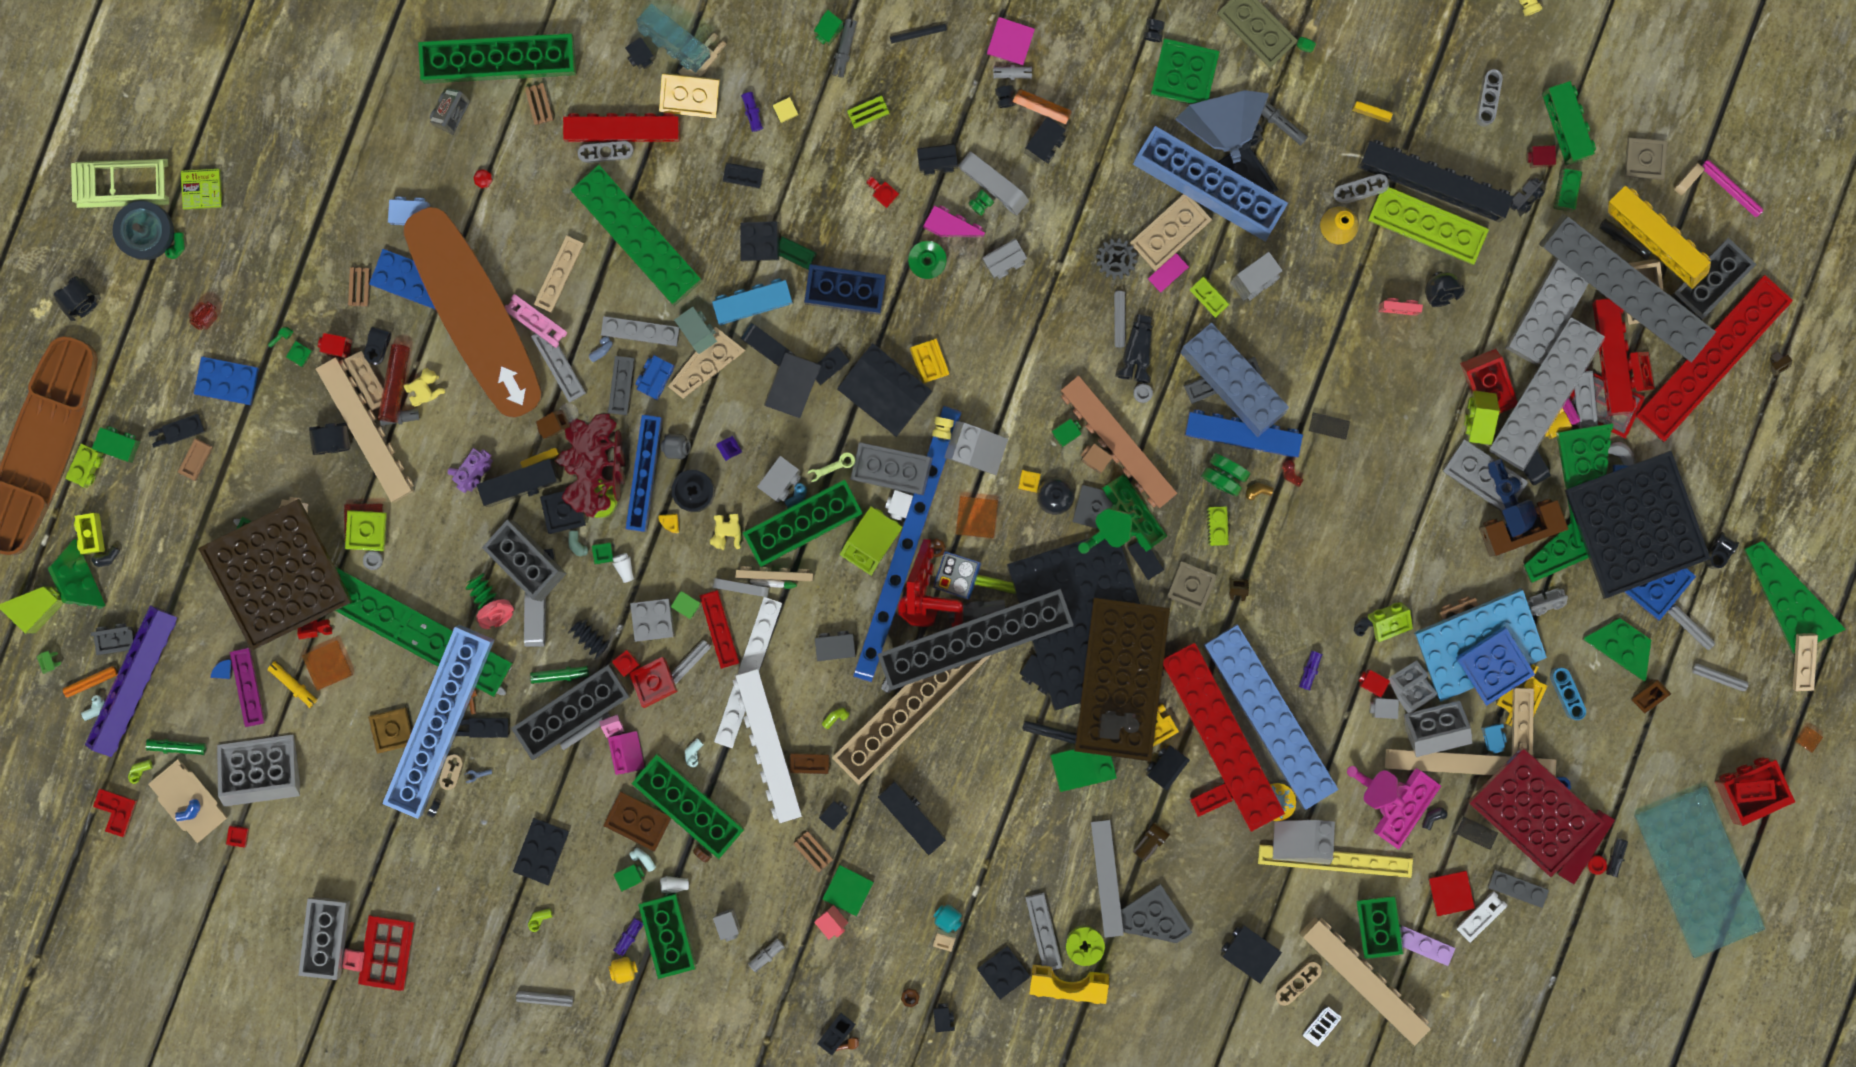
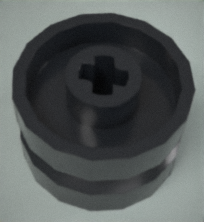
(693, 479)

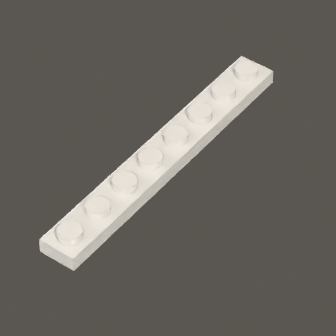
(752, 659)

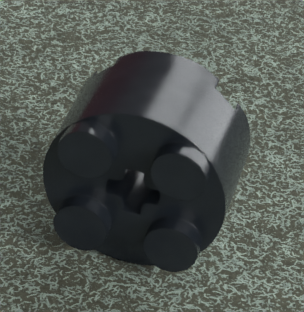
(77, 298)
(329, 439)

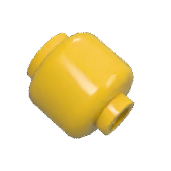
(622, 970)

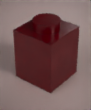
(1541, 156)

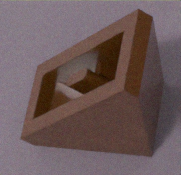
(1650, 695)

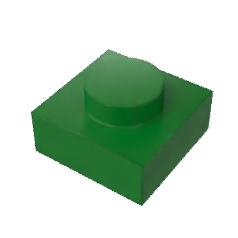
(299, 354)

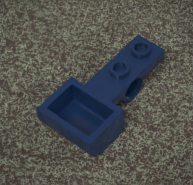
(1519, 516)

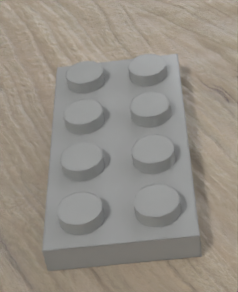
(1470, 469)

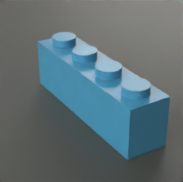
(752, 302)

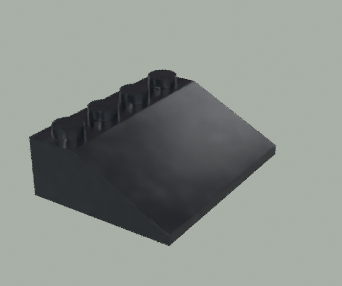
(884, 390)

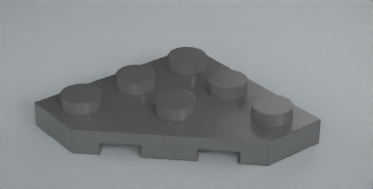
(1154, 917)

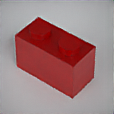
(335, 345)

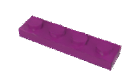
(247, 687)

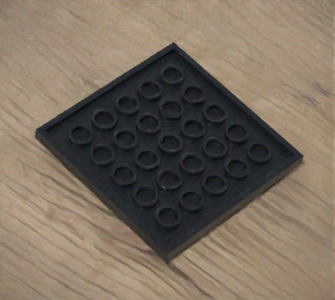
(1637, 524)

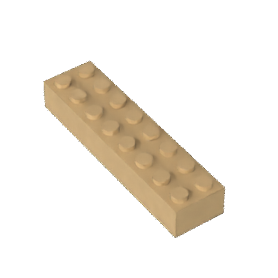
(1367, 983)

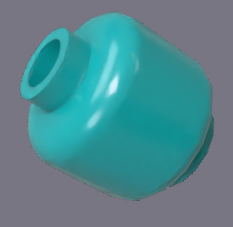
(948, 918)

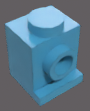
(1494, 738)

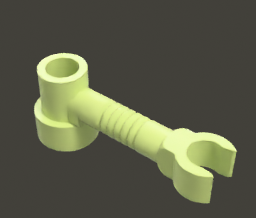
(834, 466)

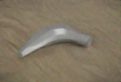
(1623, 452)

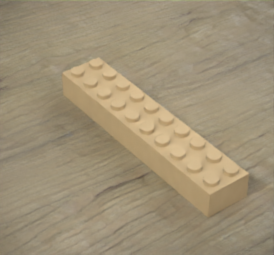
(899, 720)

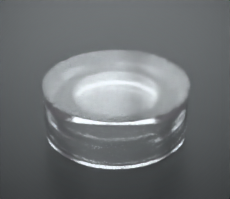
(570, 411)

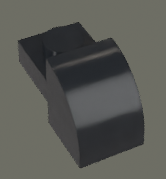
(836, 1034)

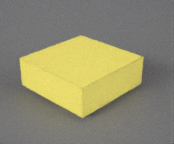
(785, 110)

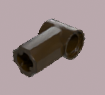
(1153, 838)

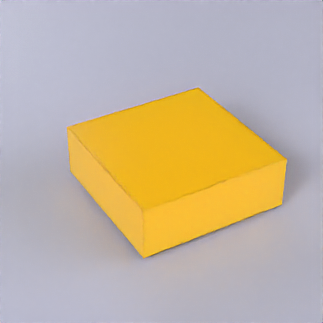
(1029, 481)

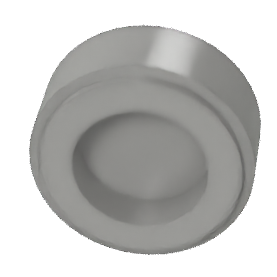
(1143, 393)
(373, 560)

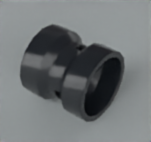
(1154, 30)
(1005, 96)

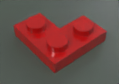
(120, 809)

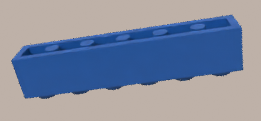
(1238, 434)
(644, 473)

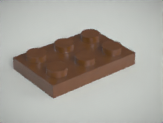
(637, 821)

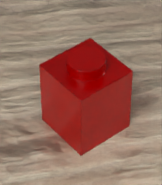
(626, 663)
(1373, 682)

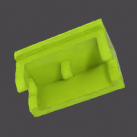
(1210, 296)

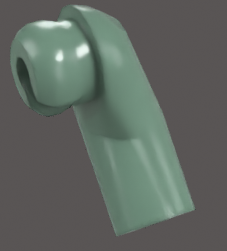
(575, 546)

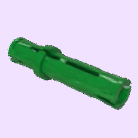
(559, 674)
(175, 747)

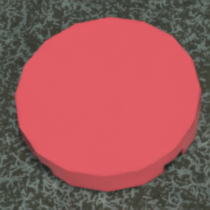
(495, 614)

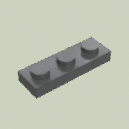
(621, 385)
(1518, 888)

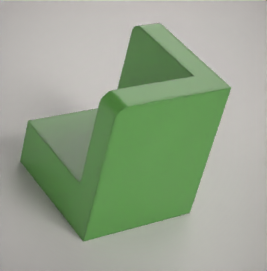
(686, 605)

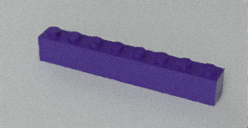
(131, 681)

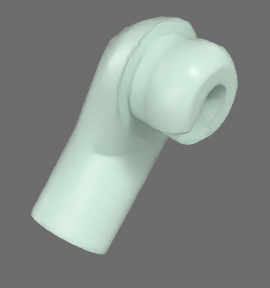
(97, 704)
(691, 753)
(644, 857)

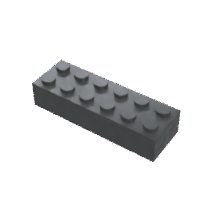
(571, 712)

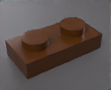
(809, 763)

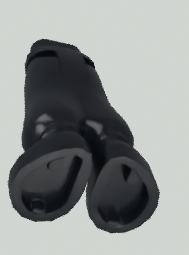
(1138, 351)

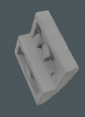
(1412, 687)

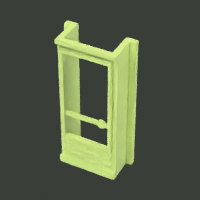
(85, 183)

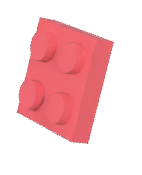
(1393, 305)

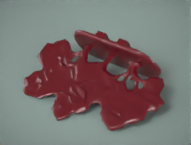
(587, 461)

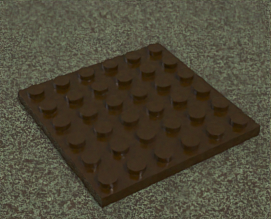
(275, 574)

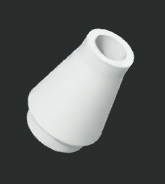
(623, 566)
(673, 884)

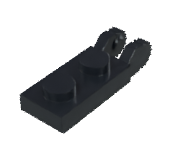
(178, 430)
(486, 728)

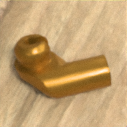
(1257, 489)

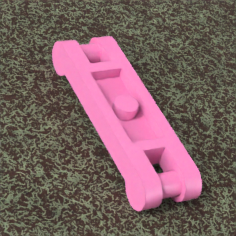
(535, 321)

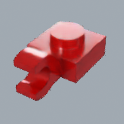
(884, 193)
(313, 628)

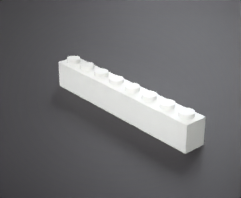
(767, 745)

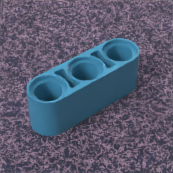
(1575, 699)

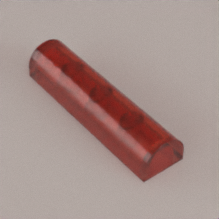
(394, 383)

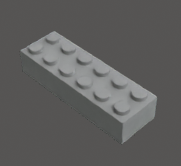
(1547, 314)

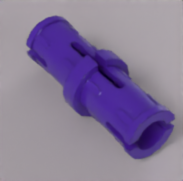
(752, 111)
(1310, 670)
(628, 937)

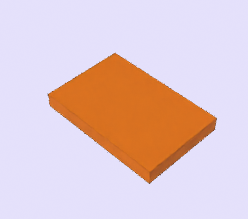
(1042, 106)

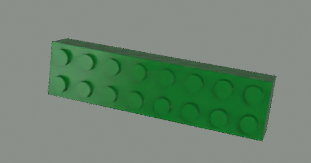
(497, 58)
(636, 235)

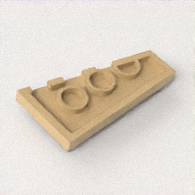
(706, 364)

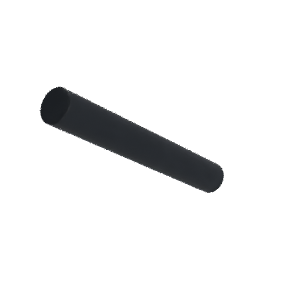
(918, 33)

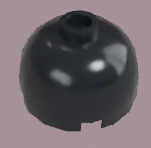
(1443, 288)
(1055, 496)

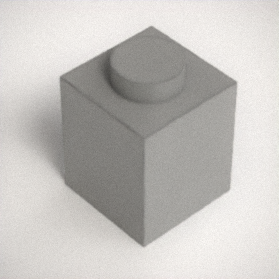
(1384, 708)

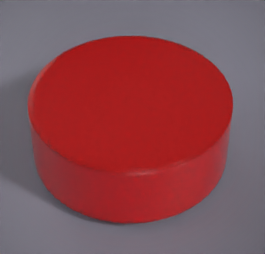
(1597, 865)

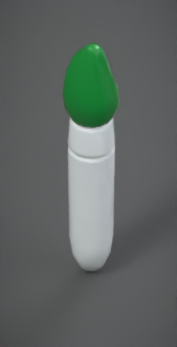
(773, 583)

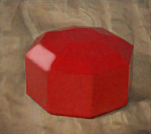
(483, 179)

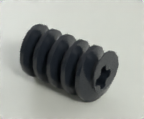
(589, 637)

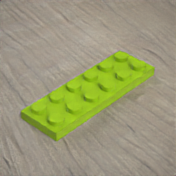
(1428, 225)

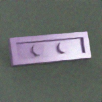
(1426, 946)

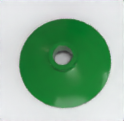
(920, 252)

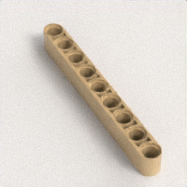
(1453, 762)

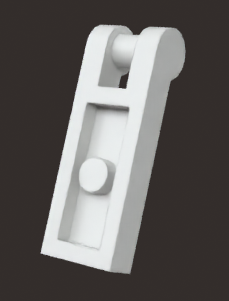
(1481, 917)

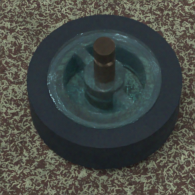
(143, 230)

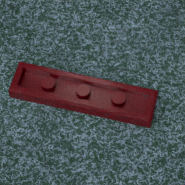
(1576, 864)

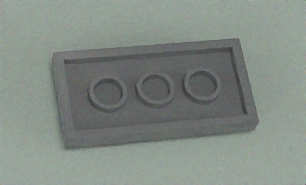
(891, 468)

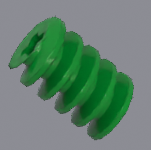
(480, 590)

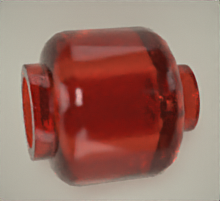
(203, 315)

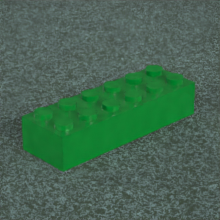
(802, 523)
(688, 806)

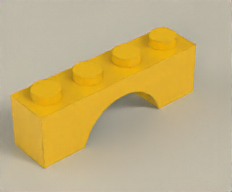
(1090, 989)

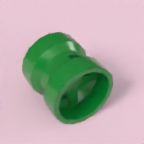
(981, 202)

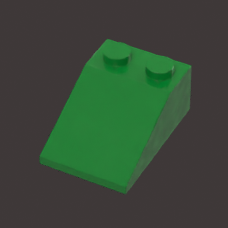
(1081, 769)

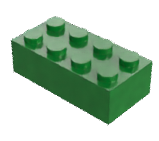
(1568, 123)
(667, 935)

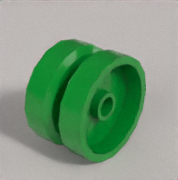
(1226, 473)

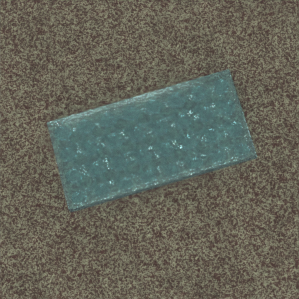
(1699, 872)

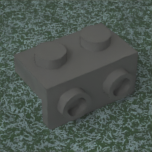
(113, 640)

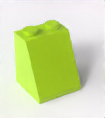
(871, 540)
(33, 608)

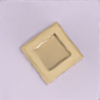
(944, 940)

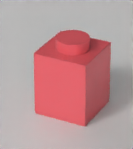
(831, 922)

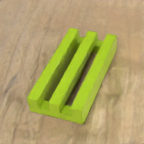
(865, 105)

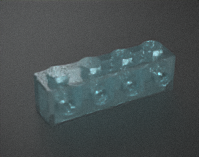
(673, 38)

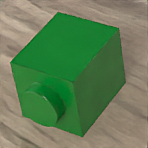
(1067, 432)
(629, 877)

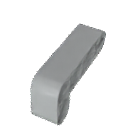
(994, 183)

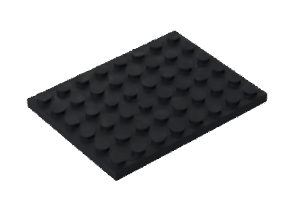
(1081, 577)

